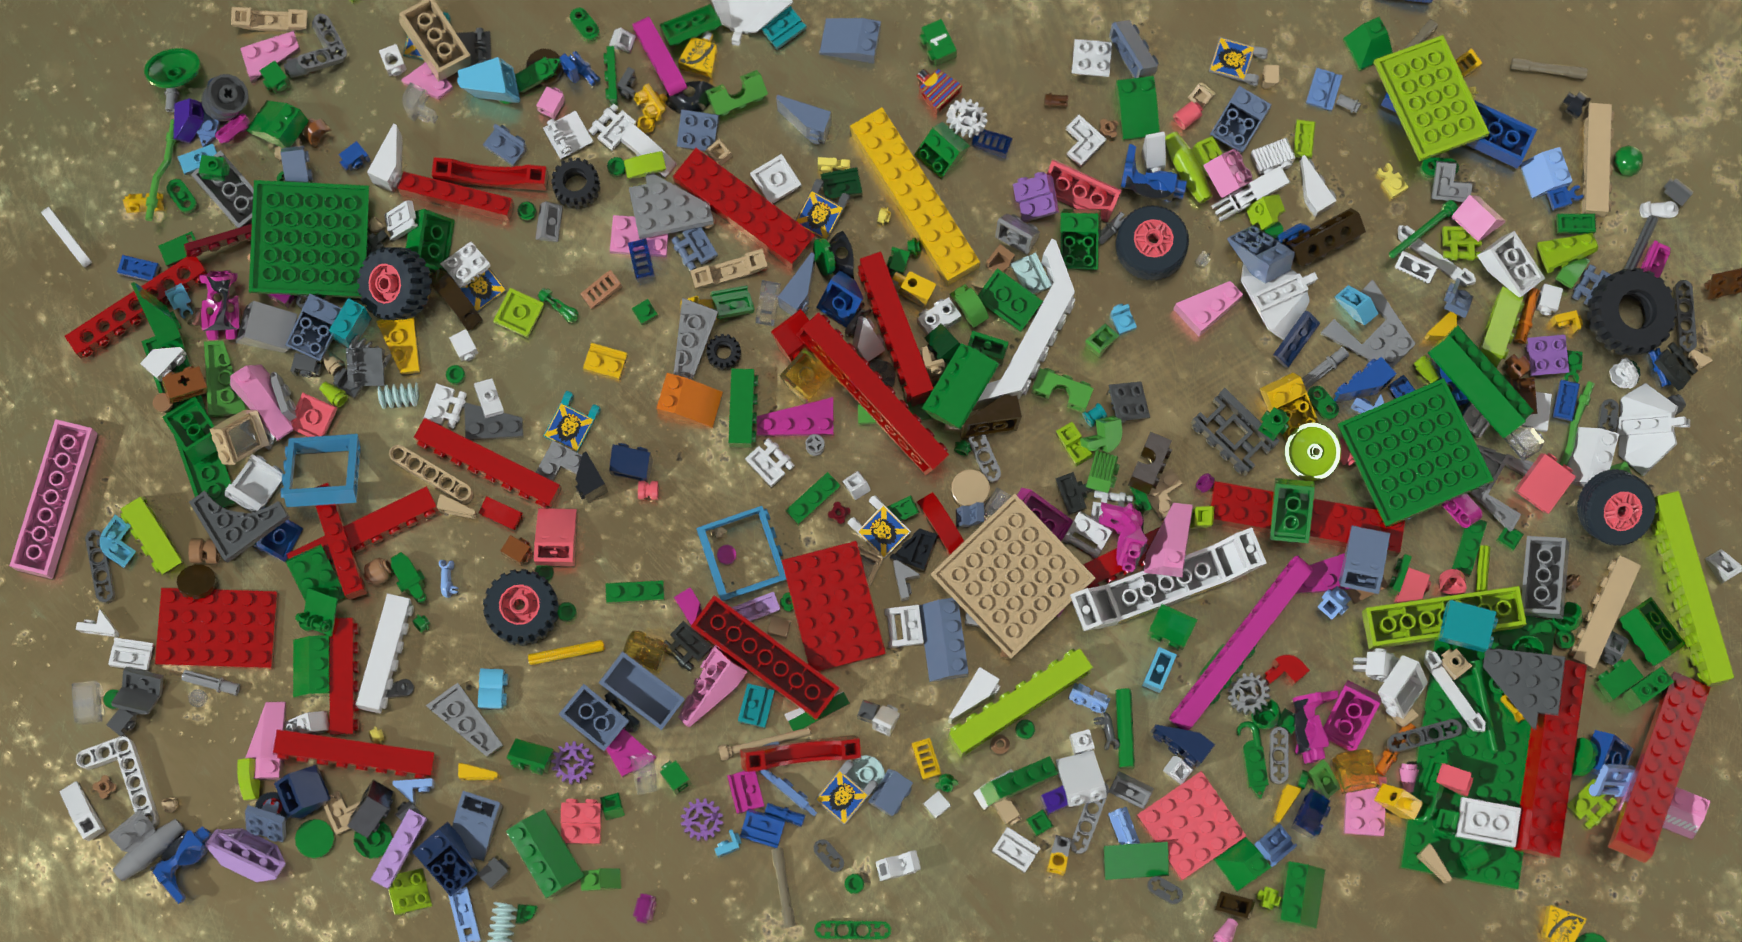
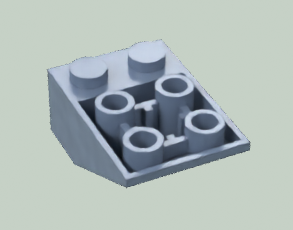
(1241, 119)
(1261, 253)
(312, 328)
(1364, 559)
(476, 822)

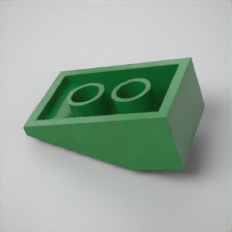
(1137, 107)
(278, 123)
(162, 322)
(192, 430)
(1292, 510)
(1171, 627)

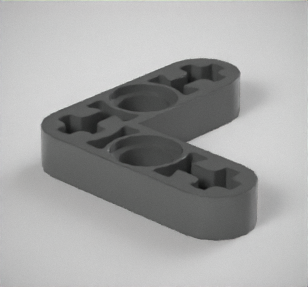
(328, 49)

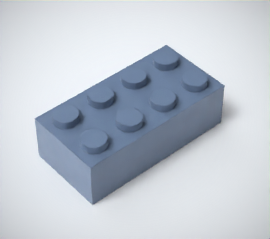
(641, 690)

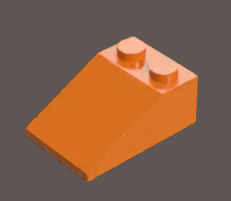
(689, 400)

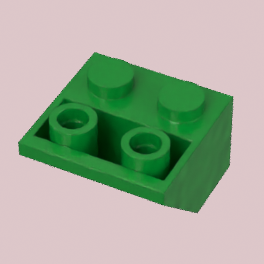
(941, 149)
(531, 756)

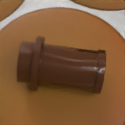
(1056, 100)

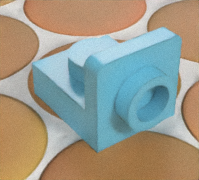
(1122, 319)
(725, 847)

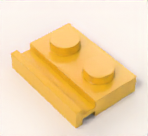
(605, 361)

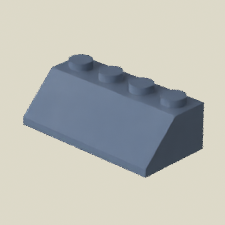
(943, 640)

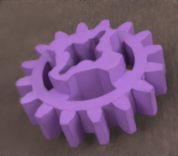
(573, 753)
(711, 817)

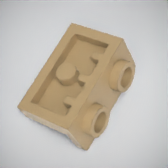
(934, 368)

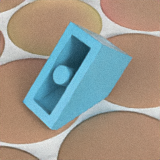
(1357, 304)

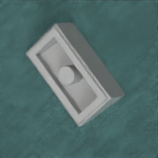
(549, 222)
(1131, 790)

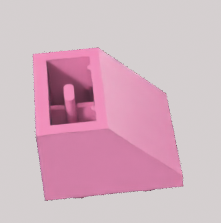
(1228, 172)

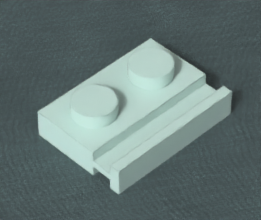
(1031, 274)

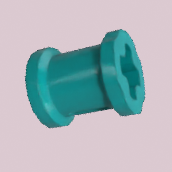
(1096, 413)

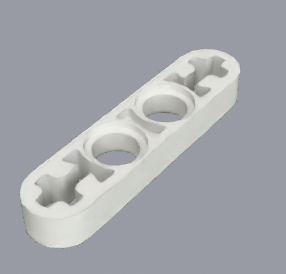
(66, 237)

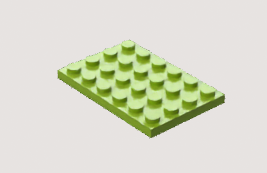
(1431, 98)

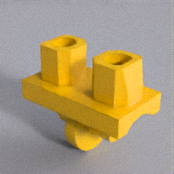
(654, 102)

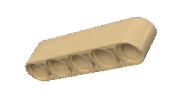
(423, 469)

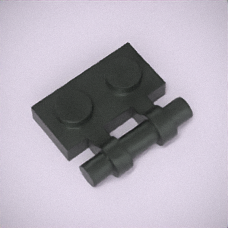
(1672, 368)
(691, 642)

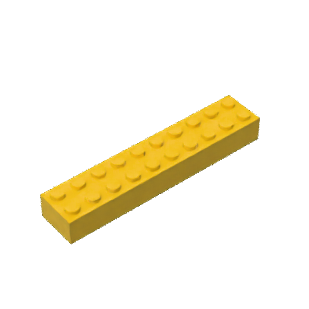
(914, 196)

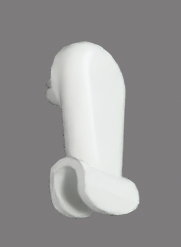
(1665, 209)

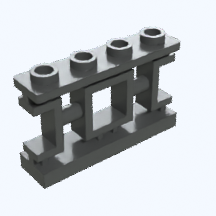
(1244, 420)

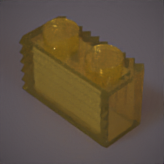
(645, 650)

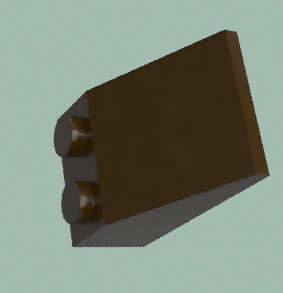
(998, 417)

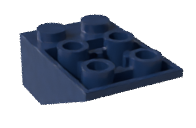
(1187, 743)
(447, 859)

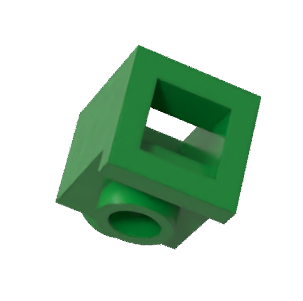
(898, 262)

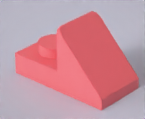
(1455, 779)

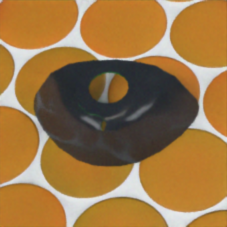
(699, 99)
(846, 264)

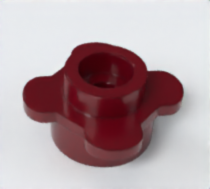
(840, 518)

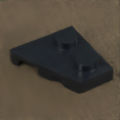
(917, 550)

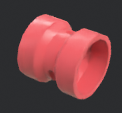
(646, 489)

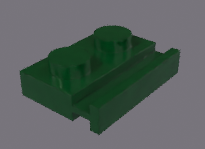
(841, 182)

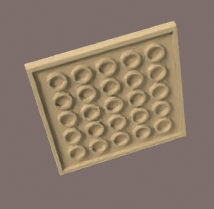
(1012, 575)

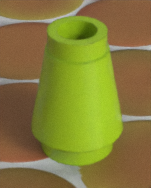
(1426, 368)
(335, 395)

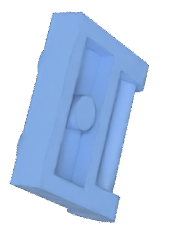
(1616, 775)

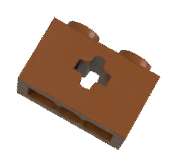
(177, 391)

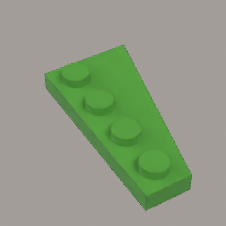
(220, 396)

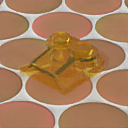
(1355, 771)

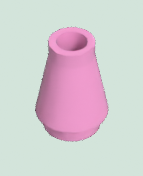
(1408, 776)
(1226, 932)

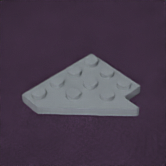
(666, 208)

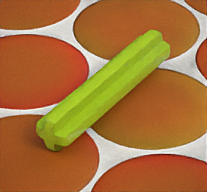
(1483, 568)

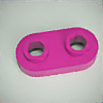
(233, 127)

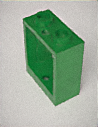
(1647, 688)

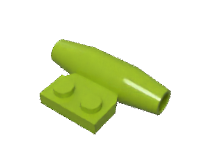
(1190, 163)

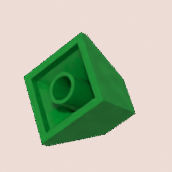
(1368, 43)
(1242, 863)

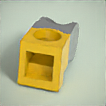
(1059, 855)

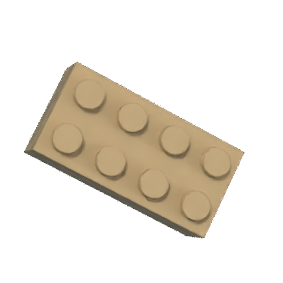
(435, 39)

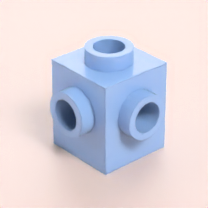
(1334, 602)

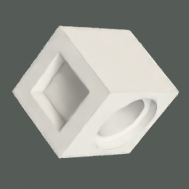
(390, 53)
(1549, 299)
(464, 346)
(1081, 742)

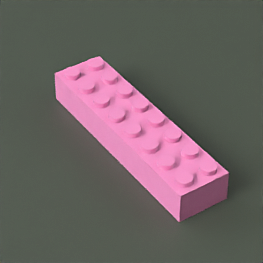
(53, 499)

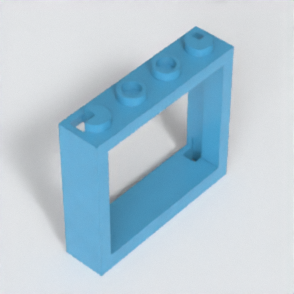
(321, 495)
(770, 535)

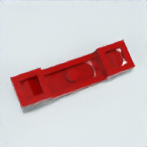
(941, 522)

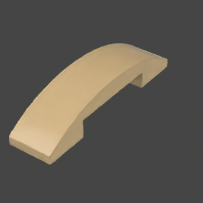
(269, 20)
(729, 270)

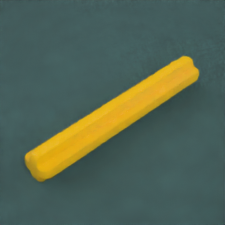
(566, 652)

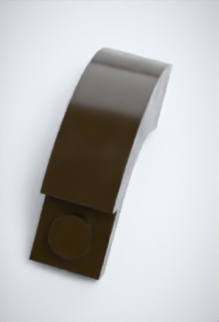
(455, 299)

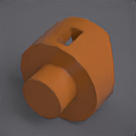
(315, 130)
(1512, 371)

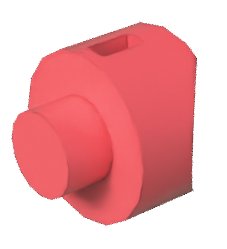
(1452, 582)

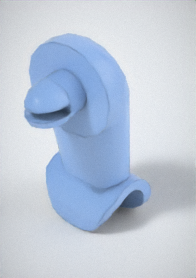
(447, 587)

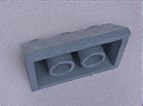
(1133, 49)

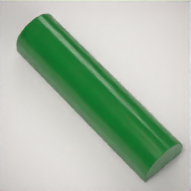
(1125, 728)

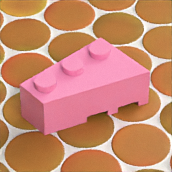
(1208, 307)

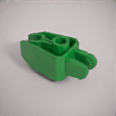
(409, 578)

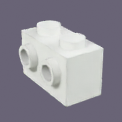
(942, 312)

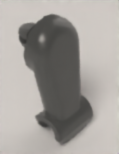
(850, 329)
(400, 689)
(1106, 724)

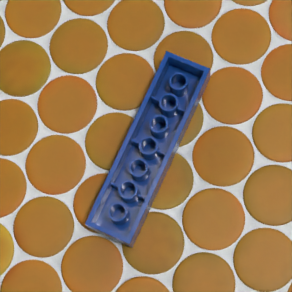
(1507, 137)

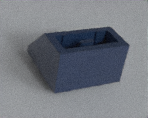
(630, 462)
(302, 792)

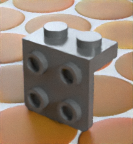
(138, 691)

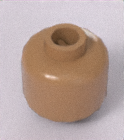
(378, 571)

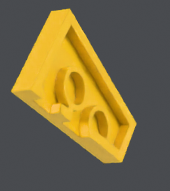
(402, 343)

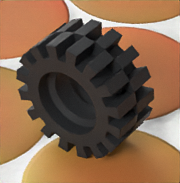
(720, 341)

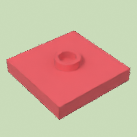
(312, 416)

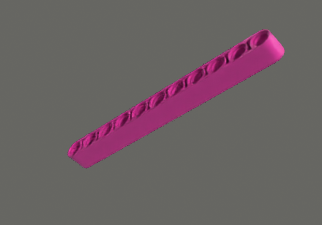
(1241, 643)

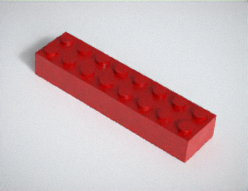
(744, 208)
(896, 328)
(765, 657)

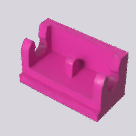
(1656, 258)

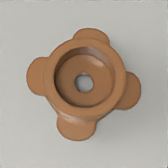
(1112, 131)
(1572, 582)
(110, 787)

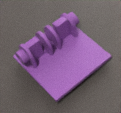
(1548, 355)

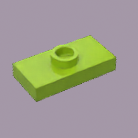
(1304, 138)

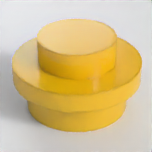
(646, 125)

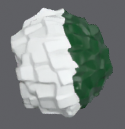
(1625, 374)

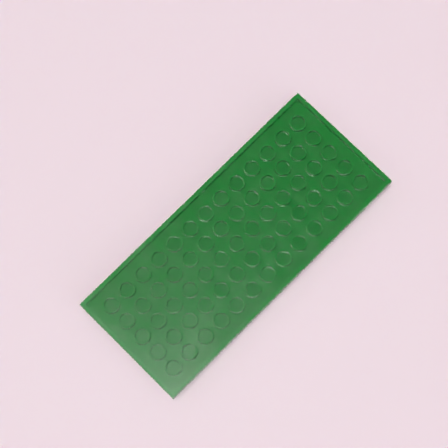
(1496, 775)

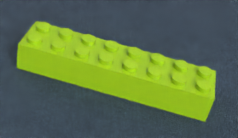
(1422, 619)
(1020, 702)

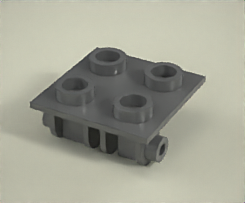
(477, 44)
(365, 367)
(1128, 401)

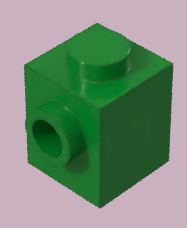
(274, 77)
(213, 168)

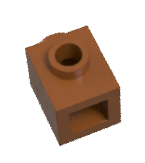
(517, 550)

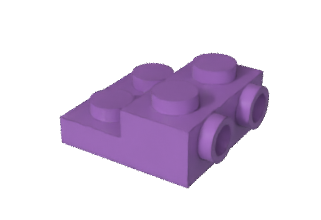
(1036, 196)

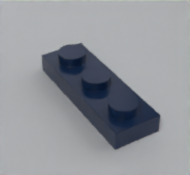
(1296, 339)

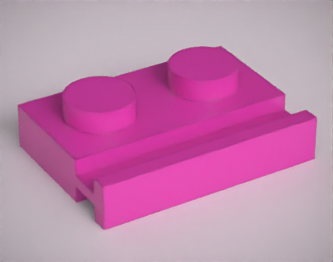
(745, 791)

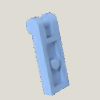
(464, 915)

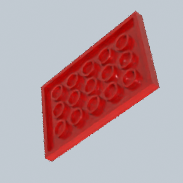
(833, 606)
(217, 630)

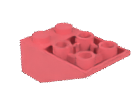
(555, 537)

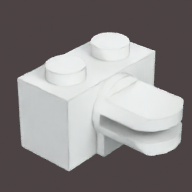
(1377, 664)

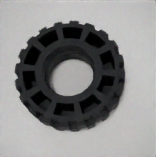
(1657, 306)

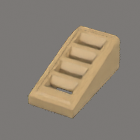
(452, 507)
(1433, 862)

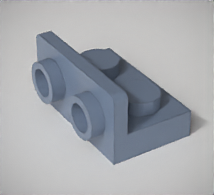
(505, 145)
(1457, 300)

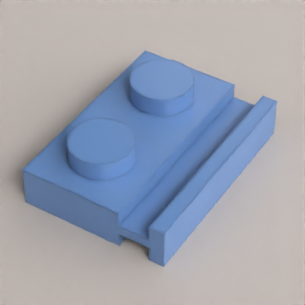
(1324, 89)
(1275, 844)

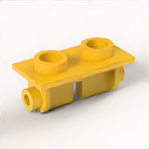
(136, 203)

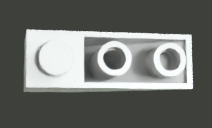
(1316, 194)
(82, 812)

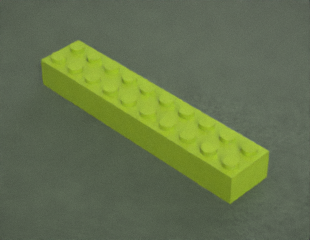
(1690, 591)

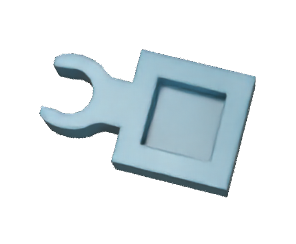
(179, 298)

